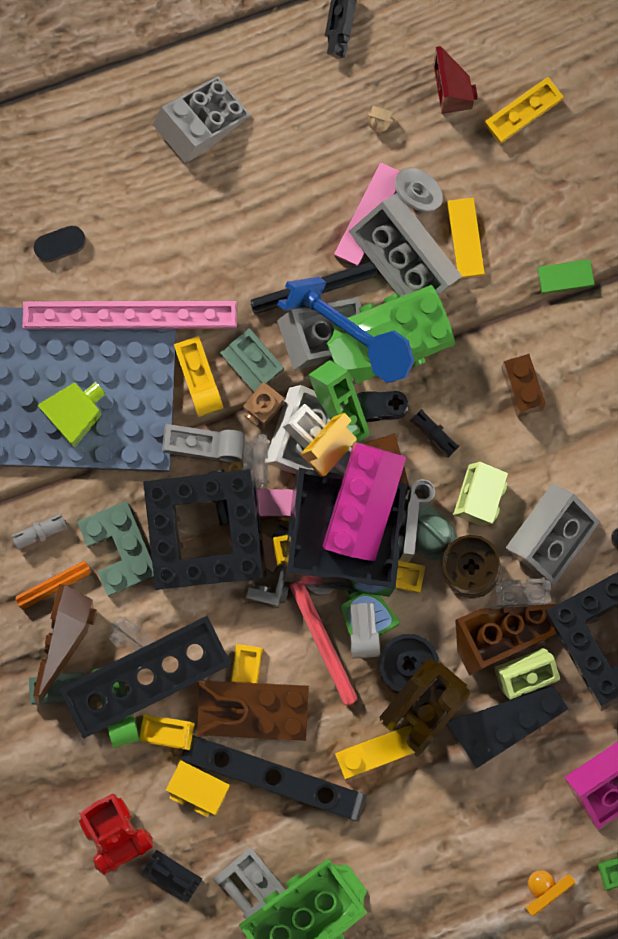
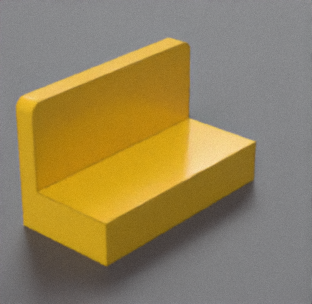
(329, 445)

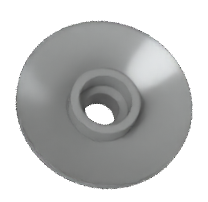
(418, 190)

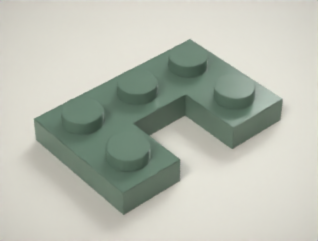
(136, 561)

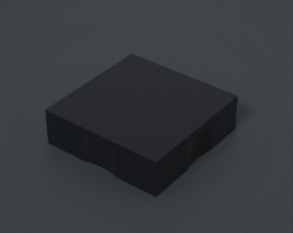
(308, 523)

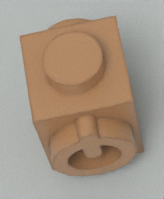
(263, 405)

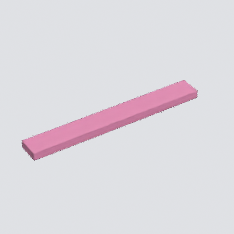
(129, 315)

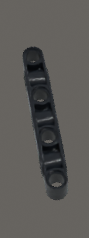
(292, 784)

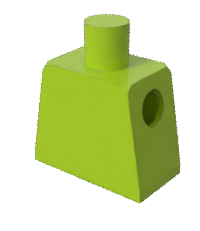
(73, 411)

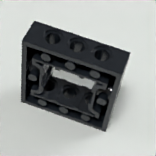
(245, 529)
(569, 624)

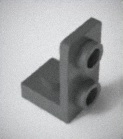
(263, 594)

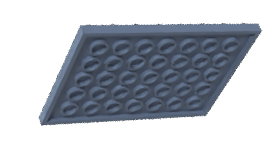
(128, 365)

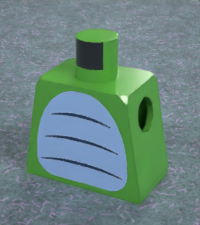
(384, 616)

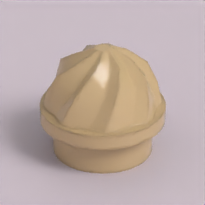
(379, 119)

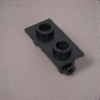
(172, 875)

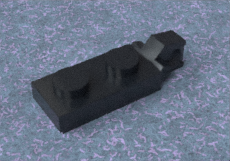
(339, 26)

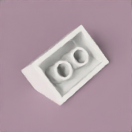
(284, 449)

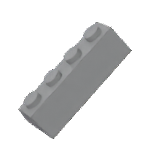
(403, 249)

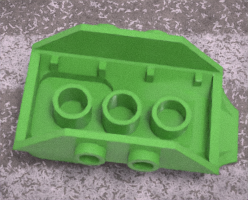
(414, 316)
(311, 907)

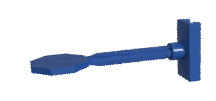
(388, 352)

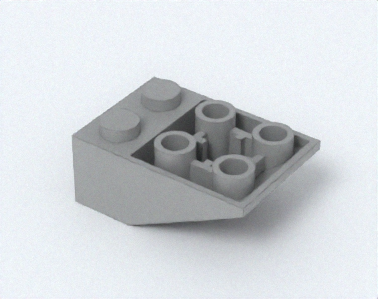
(200, 119)

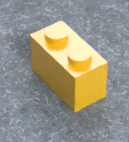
(197, 788)

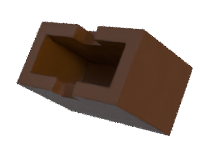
(523, 385)

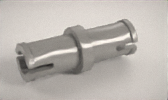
(39, 531)

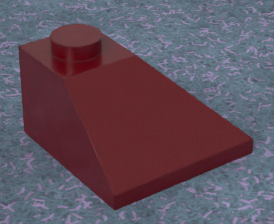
(452, 84)

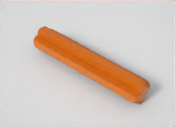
(51, 585)

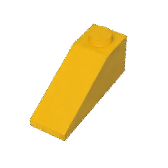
(374, 753)

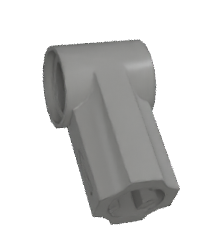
(364, 635)

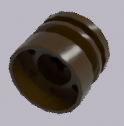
(466, 551)

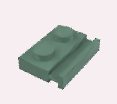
(252, 360)

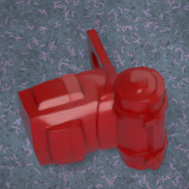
(113, 834)

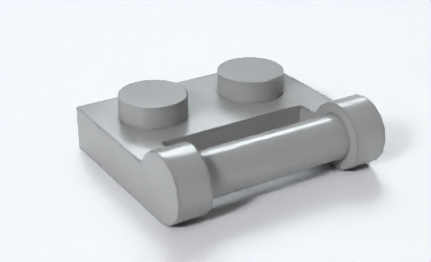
(255, 877)

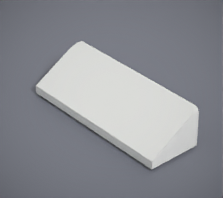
(305, 427)

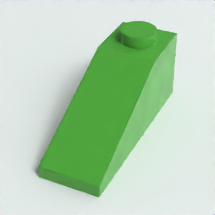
(338, 396)

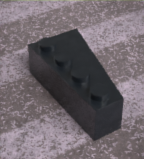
(503, 725)

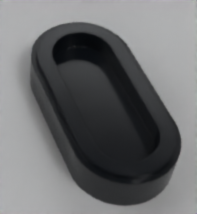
(59, 243)

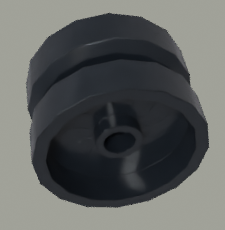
(397, 651)

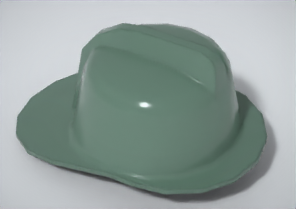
(433, 534)

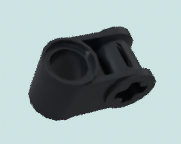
(377, 405)

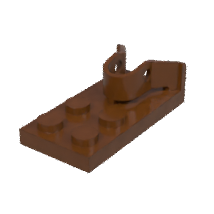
(252, 710)

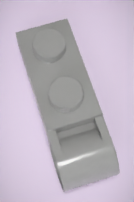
(203, 444)
(413, 505)

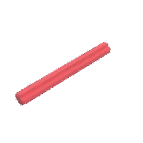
(323, 643)

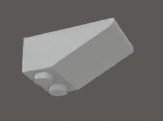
(308, 332)

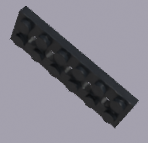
(140, 695)

